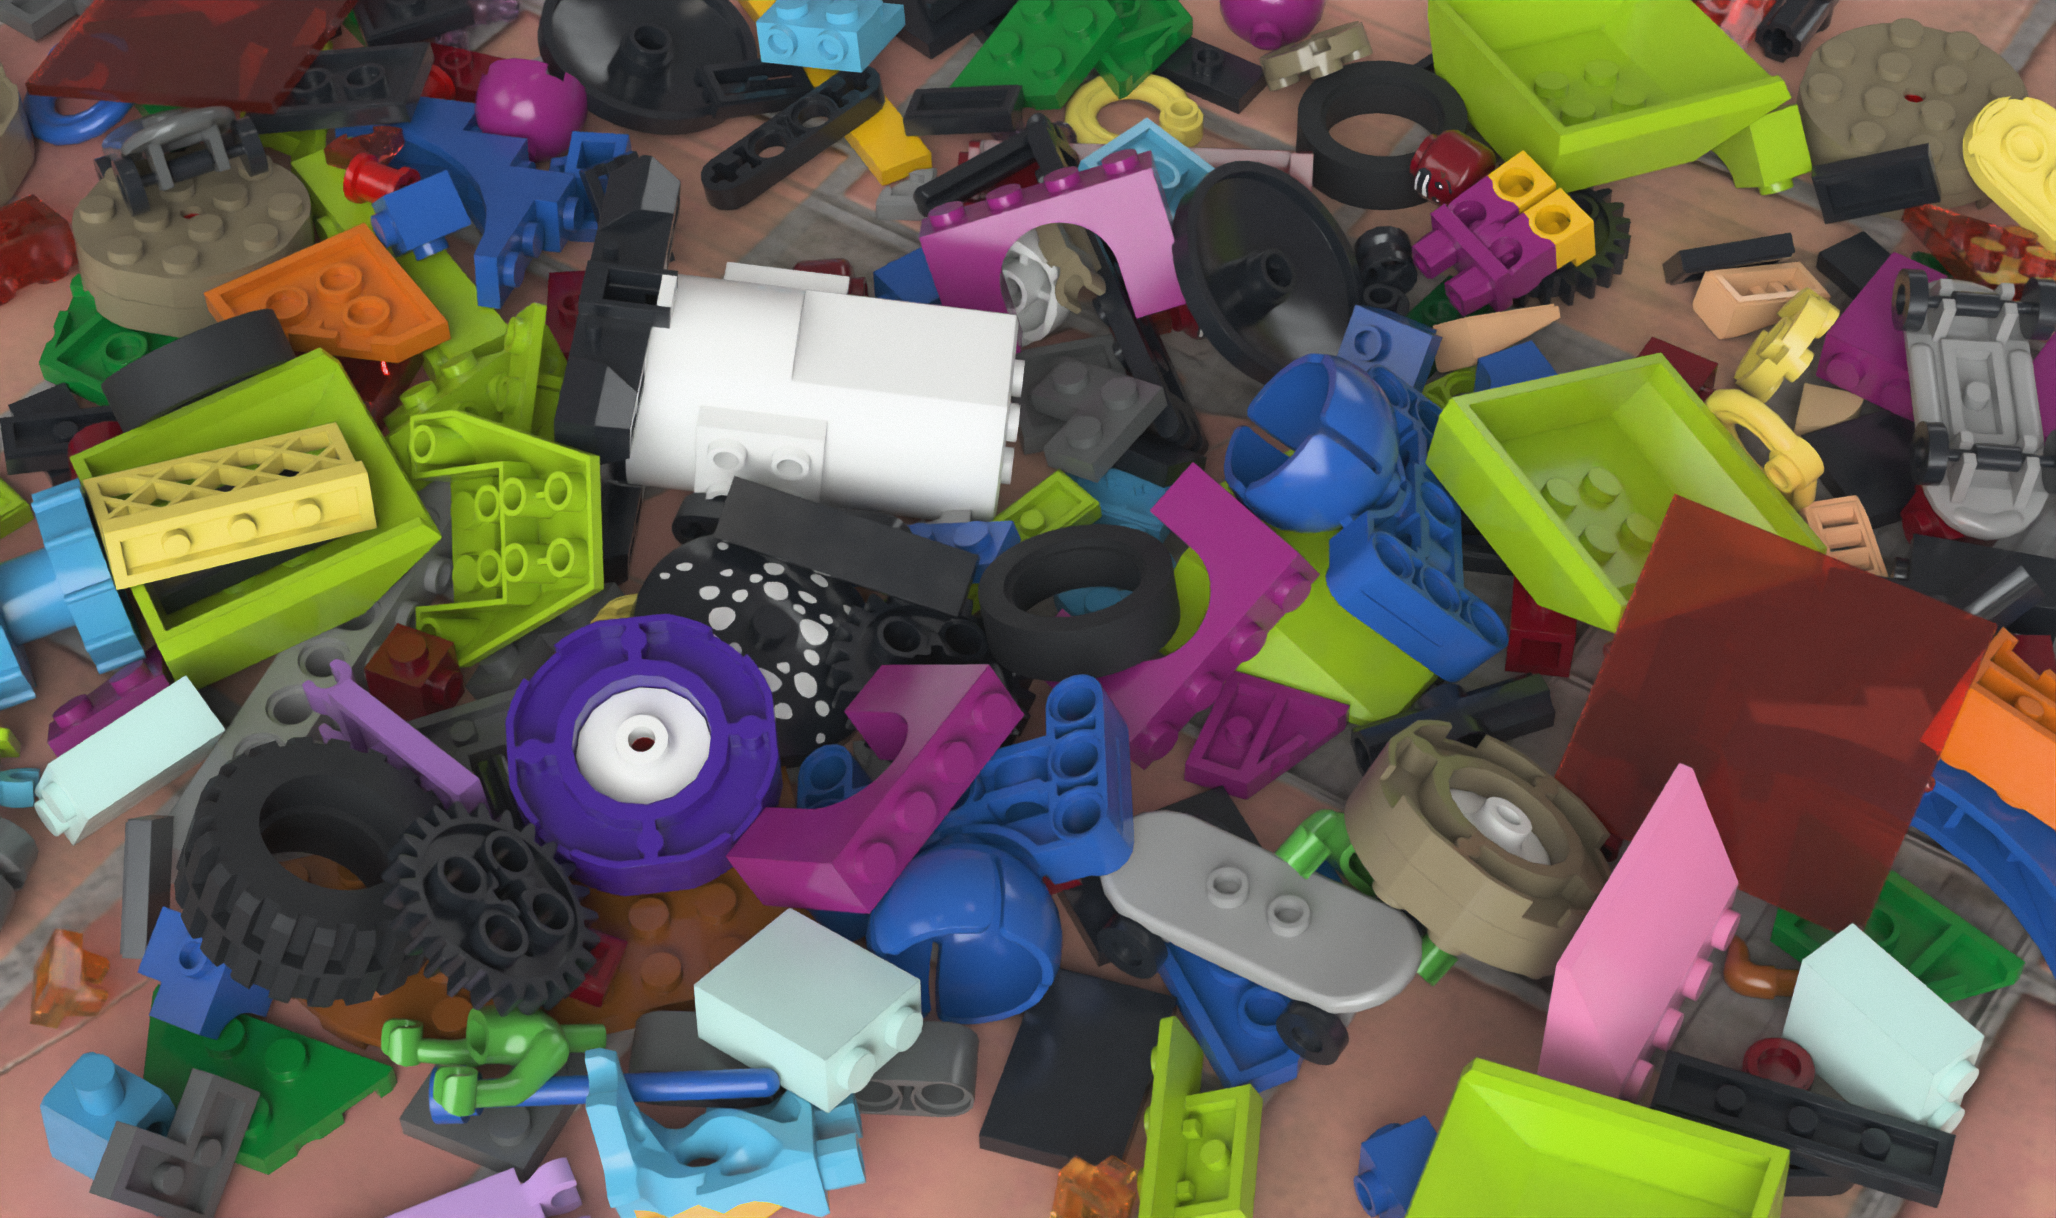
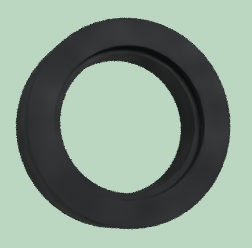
(1369, 89)
(196, 367)
(1089, 642)

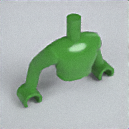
(1324, 838)
(528, 1042)

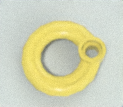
(1177, 112)
(1792, 460)

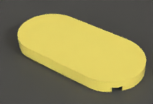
(2013, 161)

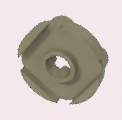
(1315, 56)

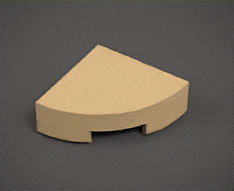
(1825, 407)

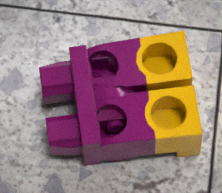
(1504, 236)

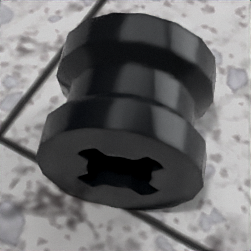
(1386, 258)

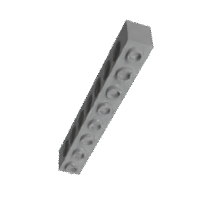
(278, 702)

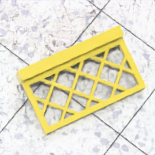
(218, 527)

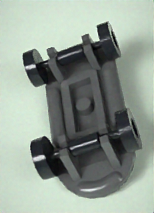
(170, 131)

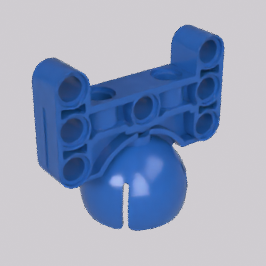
(1364, 469)
(977, 882)

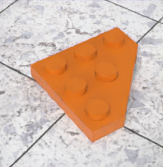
(339, 298)

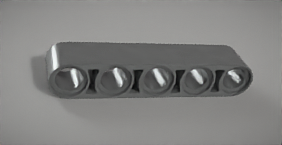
(926, 1080)

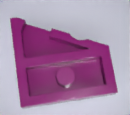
(111, 700)
(1259, 734)

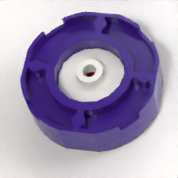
(643, 753)

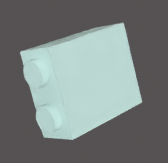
(126, 761)
(809, 1009)
(1882, 1033)

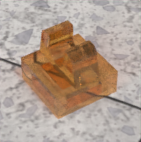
(60, 979)
(1094, 1191)

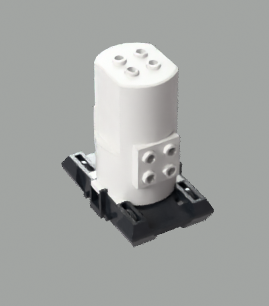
(774, 381)

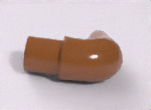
(1753, 979)

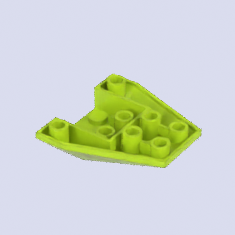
(520, 528)
(1317, 644)

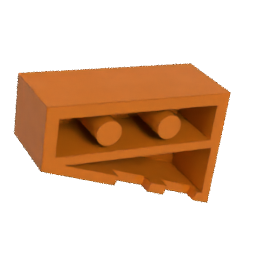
(2009, 731)

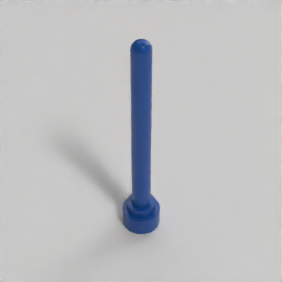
(642, 1087)

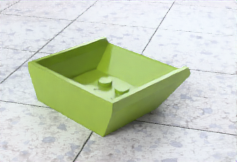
(1598, 82)
(1582, 470)
(308, 591)
(1562, 1151)

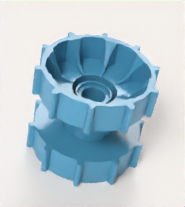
(62, 588)

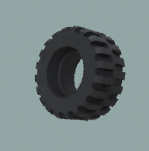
(266, 919)

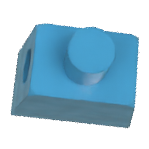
(89, 1101)

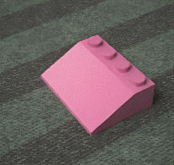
(1642, 949)

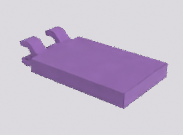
(374, 726)

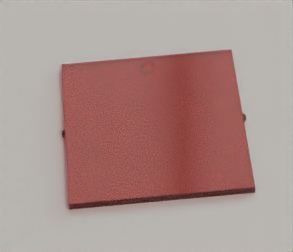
(190, 52)
(1791, 694)

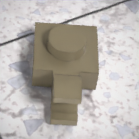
(1071, 250)

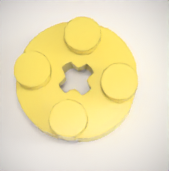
(1784, 349)

